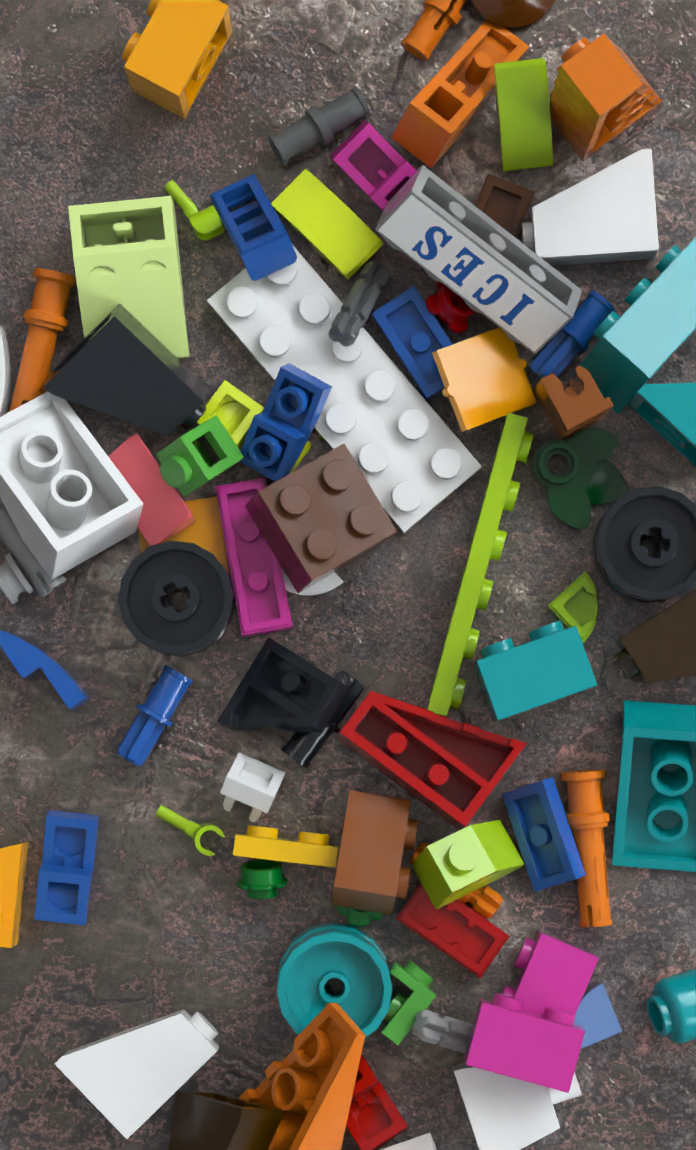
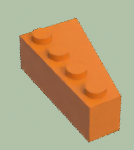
(598, 95)

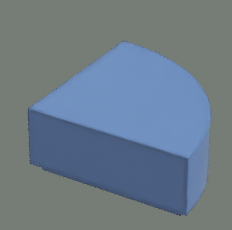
(596, 1016)

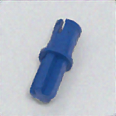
(572, 337)
(153, 716)

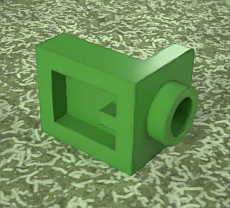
(403, 1008)

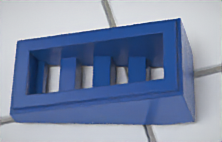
(254, 228)

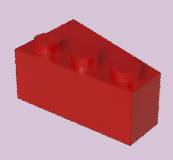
(430, 756)

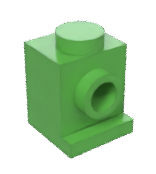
(188, 465)

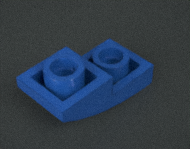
(286, 423)

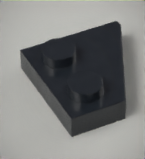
(283, 694)

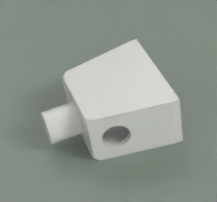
(508, 1110)

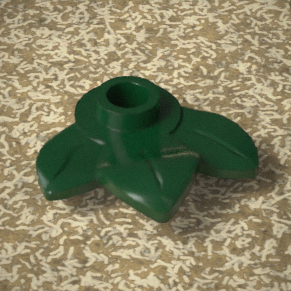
(587, 477)

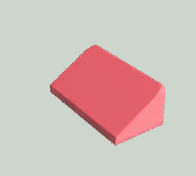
(163, 509)

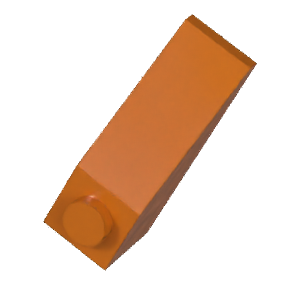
(456, 93)

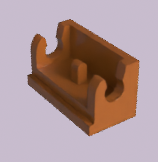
(575, 406)

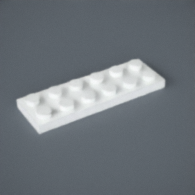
(372, 406)

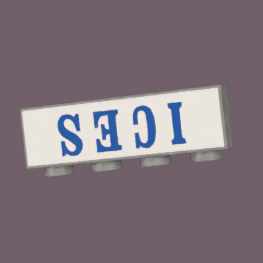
(478, 260)

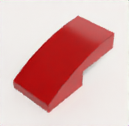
(372, 1113)

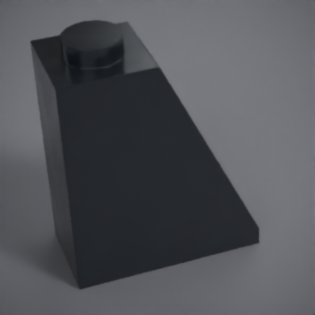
(129, 377)

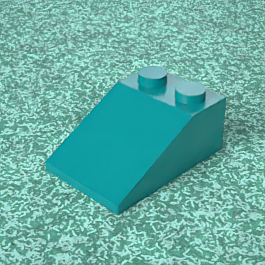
(656, 787)

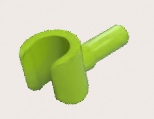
(205, 222)
(189, 828)

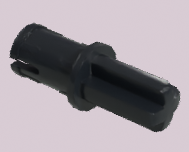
(305, 745)

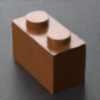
(372, 851)

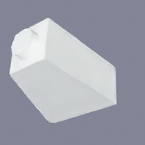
(599, 218)
(140, 1067)

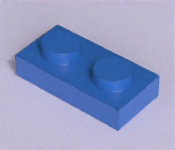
(413, 337)
(543, 834)

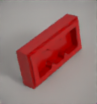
(454, 930)

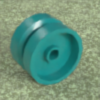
(328, 953)

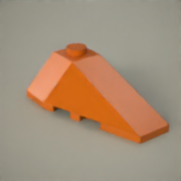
(314, 1083)

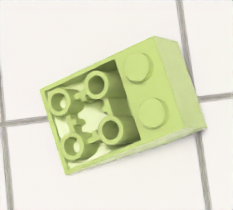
(131, 258)

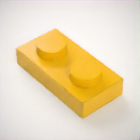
(263, 844)

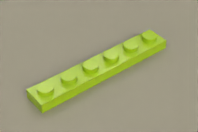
(485, 545)

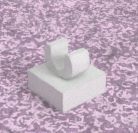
(251, 784)

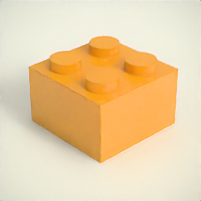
(176, 51)

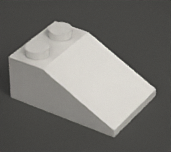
(62, 485)

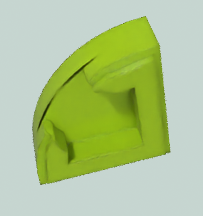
(577, 606)

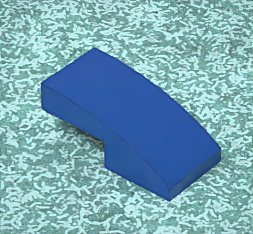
(32, 660)
(66, 867)

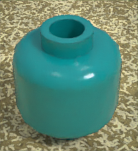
(674, 1007)

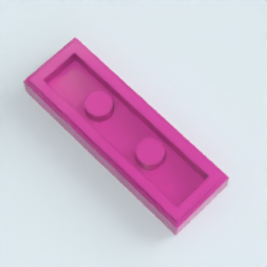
(253, 566)

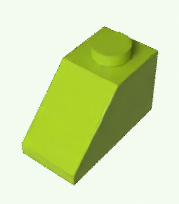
(466, 861)

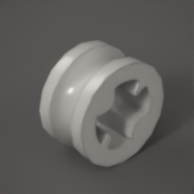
(13, 579)

